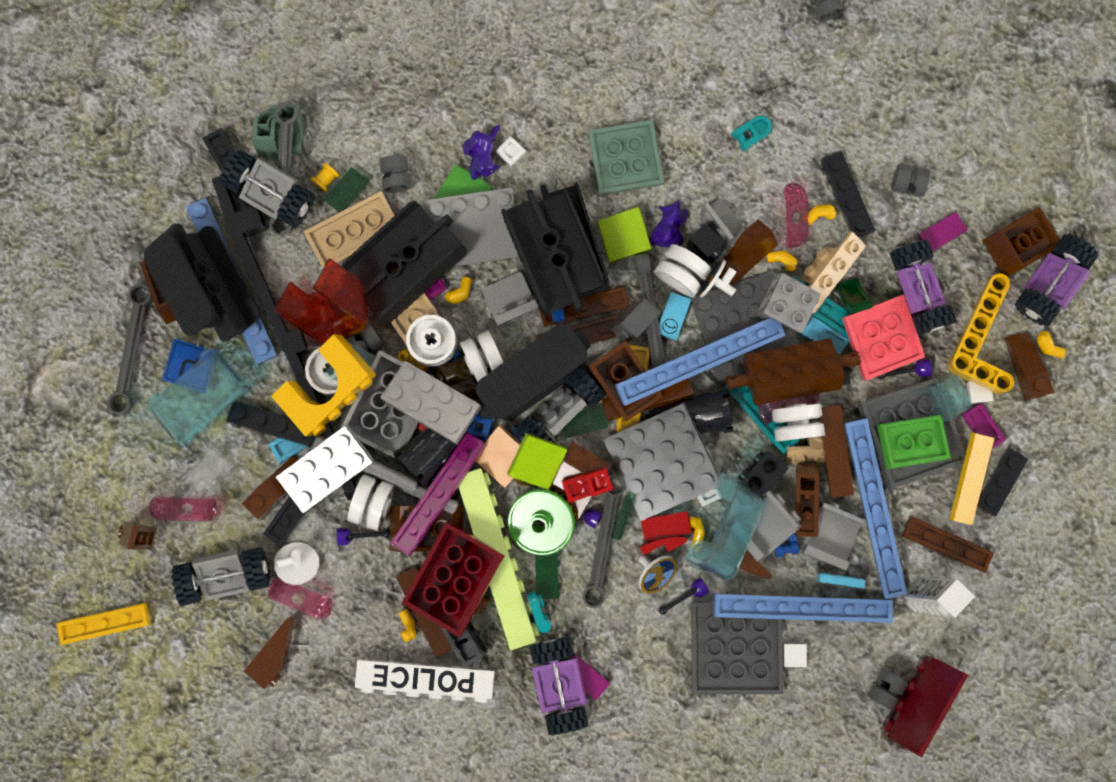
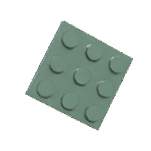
(626, 157)

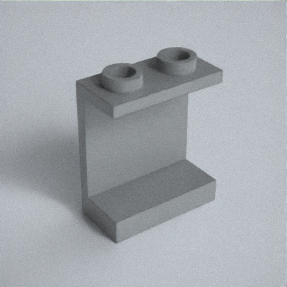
(773, 526)
(835, 536)

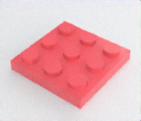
(883, 337)

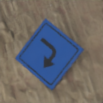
(180, 359)

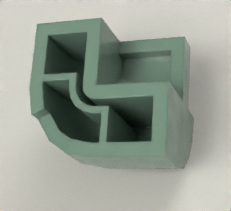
(267, 130)

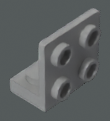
(722, 221)
(510, 300)
(788, 302)

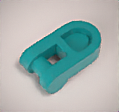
(759, 129)
(541, 619)

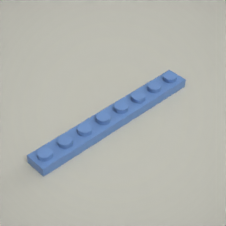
(256, 335)
(699, 360)
(875, 508)
(802, 608)

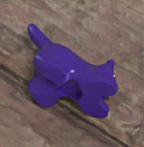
(479, 148)
(667, 229)

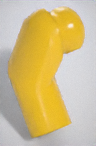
(825, 210)
(784, 257)
(461, 293)
(1047, 346)
(405, 355)
(699, 531)
(409, 624)

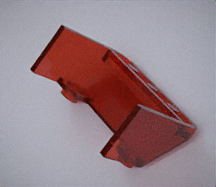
(333, 309)

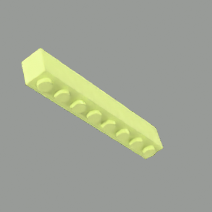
(504, 585)

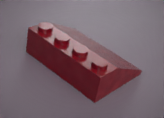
(453, 579)
(924, 705)

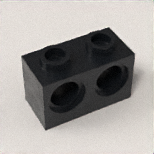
(705, 244)
(765, 479)
(468, 647)

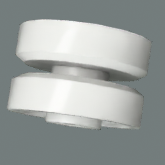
(682, 270)
(429, 328)
(483, 358)
(315, 373)
(798, 422)
(371, 502)

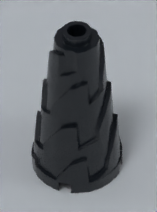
(709, 411)
(425, 454)

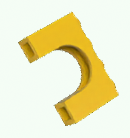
(352, 377)

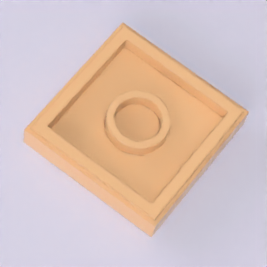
(499, 455)

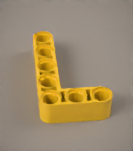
(978, 336)

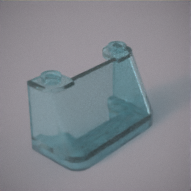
(198, 397)
(733, 534)

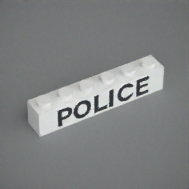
(938, 596)
(425, 679)

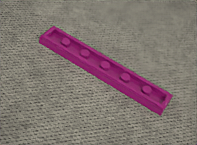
(438, 494)

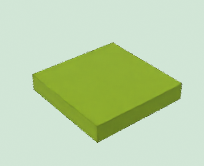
(625, 234)
(537, 461)

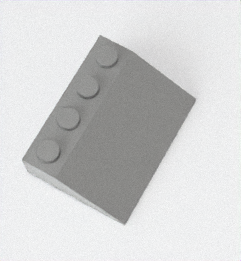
(478, 223)
(375, 420)

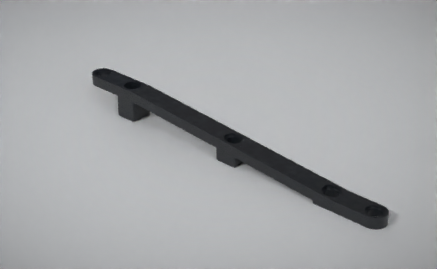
(247, 224)

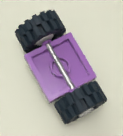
(1057, 280)
(922, 287)
(559, 686)

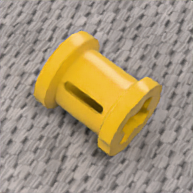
(324, 177)

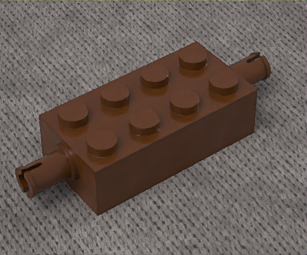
(793, 371)

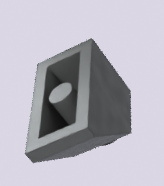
(634, 320)

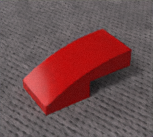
(587, 484)
(666, 526)
(668, 544)

